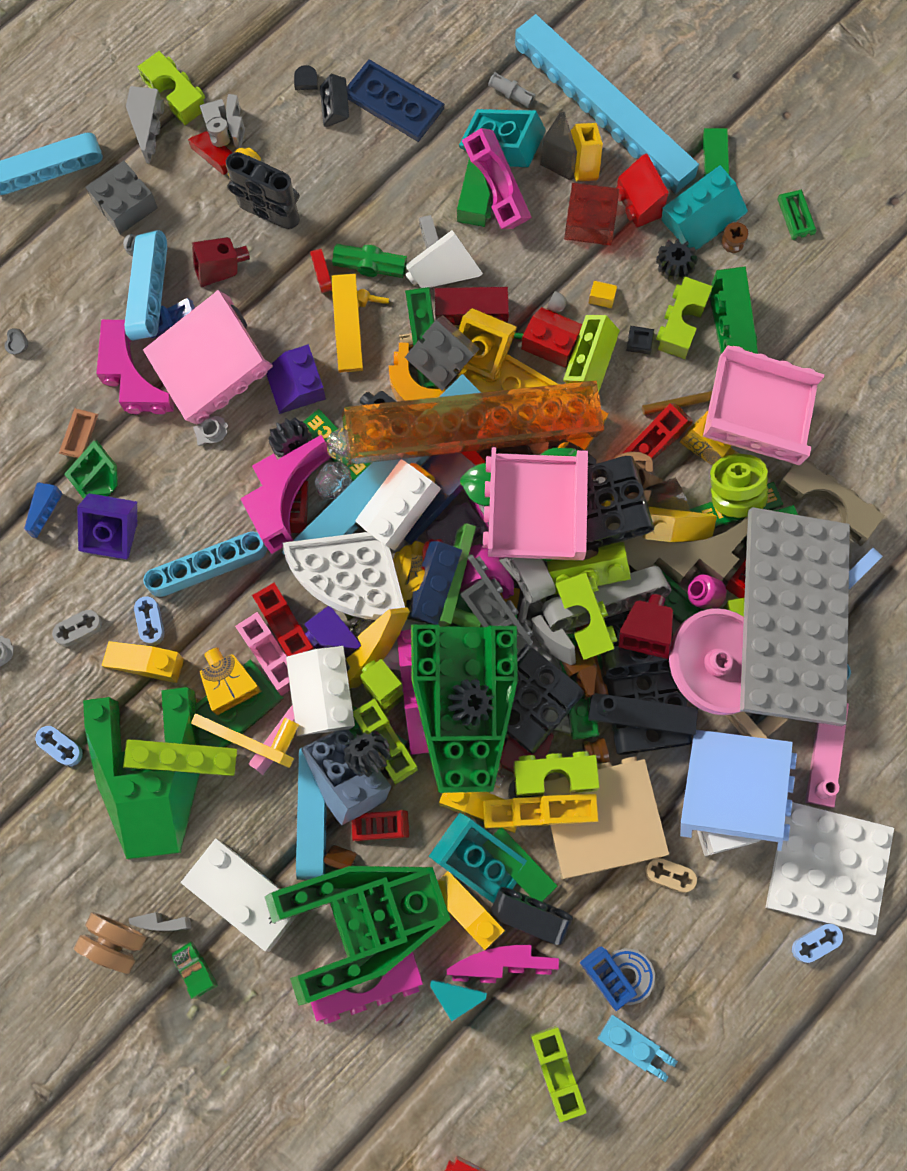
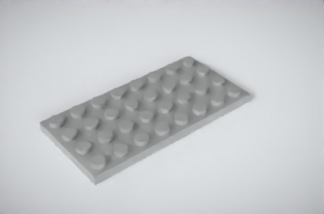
(795, 618)

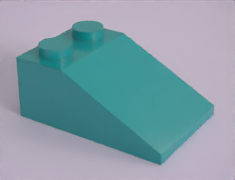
(516, 131)
(464, 856)

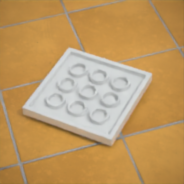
(831, 869)

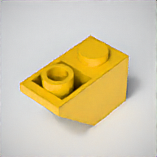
(589, 151)

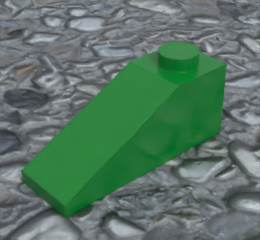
(474, 199)

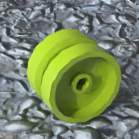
(739, 484)

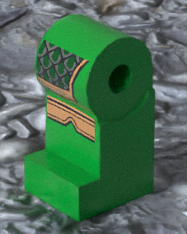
(194, 970)

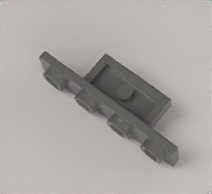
(488, 604)

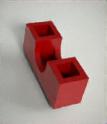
(282, 620)

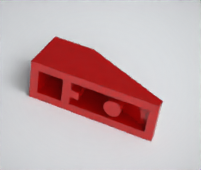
(661, 432)

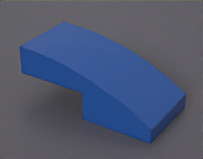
(173, 314)

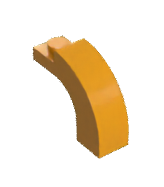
(401, 382)

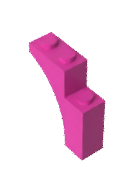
(117, 367)
(414, 724)

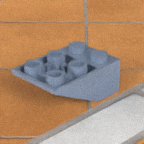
(341, 788)

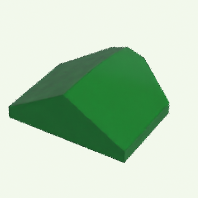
(93, 472)

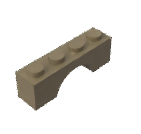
(808, 481)

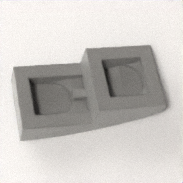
(235, 122)
(555, 642)
(155, 922)

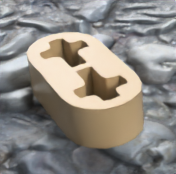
(673, 869)

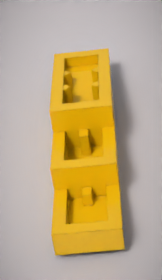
(347, 323)
(376, 642)
(540, 811)

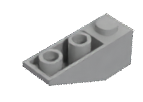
(144, 110)

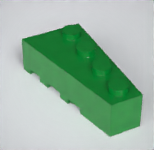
(733, 310)

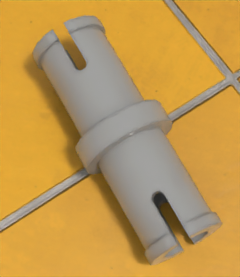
(511, 89)

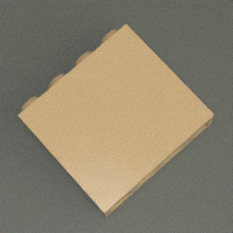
(626, 825)

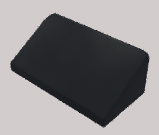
(334, 100)

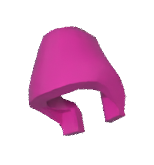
(495, 570)

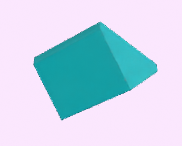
(456, 999)

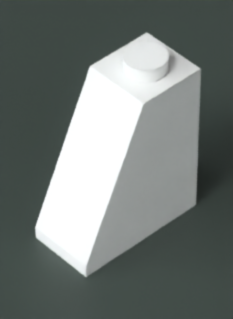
(442, 264)

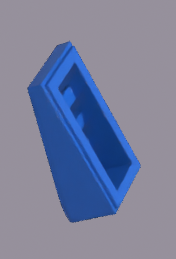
(41, 507)
(593, 959)

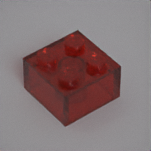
(591, 214)

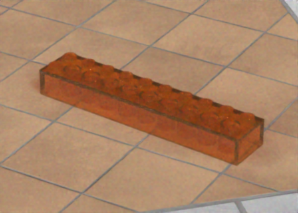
(471, 422)

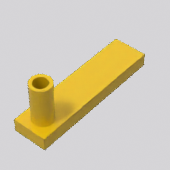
(276, 752)

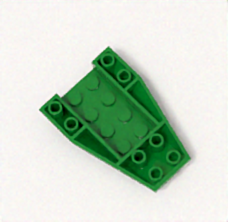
(443, 657)

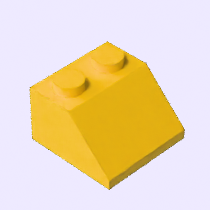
(491, 337)

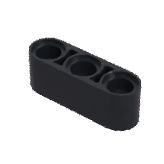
(531, 915)

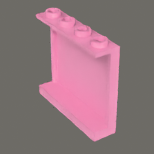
(206, 358)
(762, 405)
(536, 506)

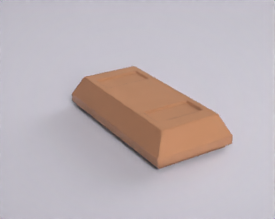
(78, 433)

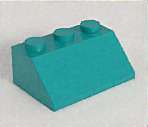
(704, 209)

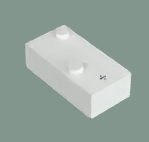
(236, 893)

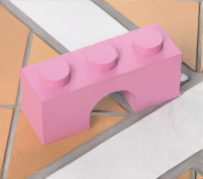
(266, 651)

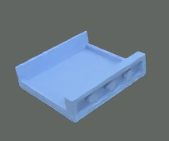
(739, 787)

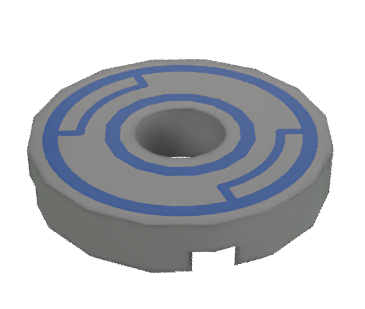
(643, 971)

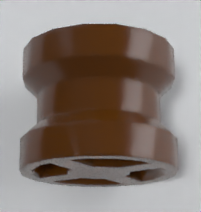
(734, 243)
(597, 748)

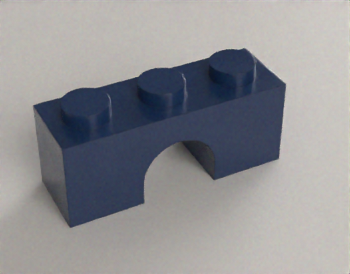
(431, 596)

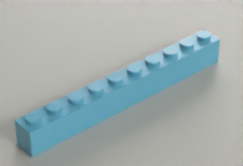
(604, 102)
(343, 511)

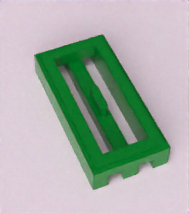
(794, 233)

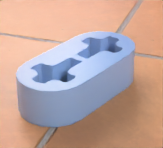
(863, 566)
(155, 619)
(55, 751)
(821, 948)

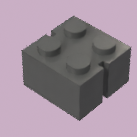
(121, 197)
(441, 352)

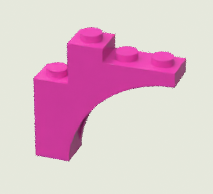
(281, 480)

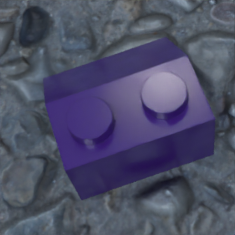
(295, 380)
(106, 525)
(329, 631)

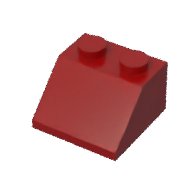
(642, 192)
(551, 336)

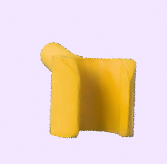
(364, 296)

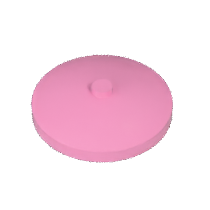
(708, 660)

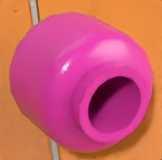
(706, 592)

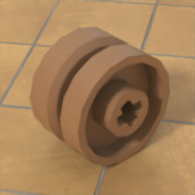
(107, 948)

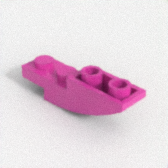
(490, 964)

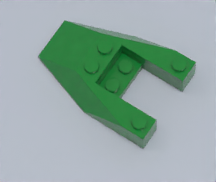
(144, 805)
(379, 917)

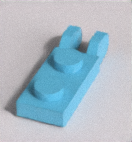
(634, 1046)

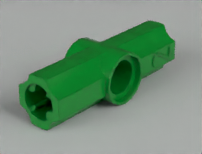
(369, 260)

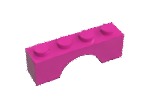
(489, 158)
(402, 978)

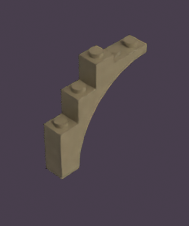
(681, 559)

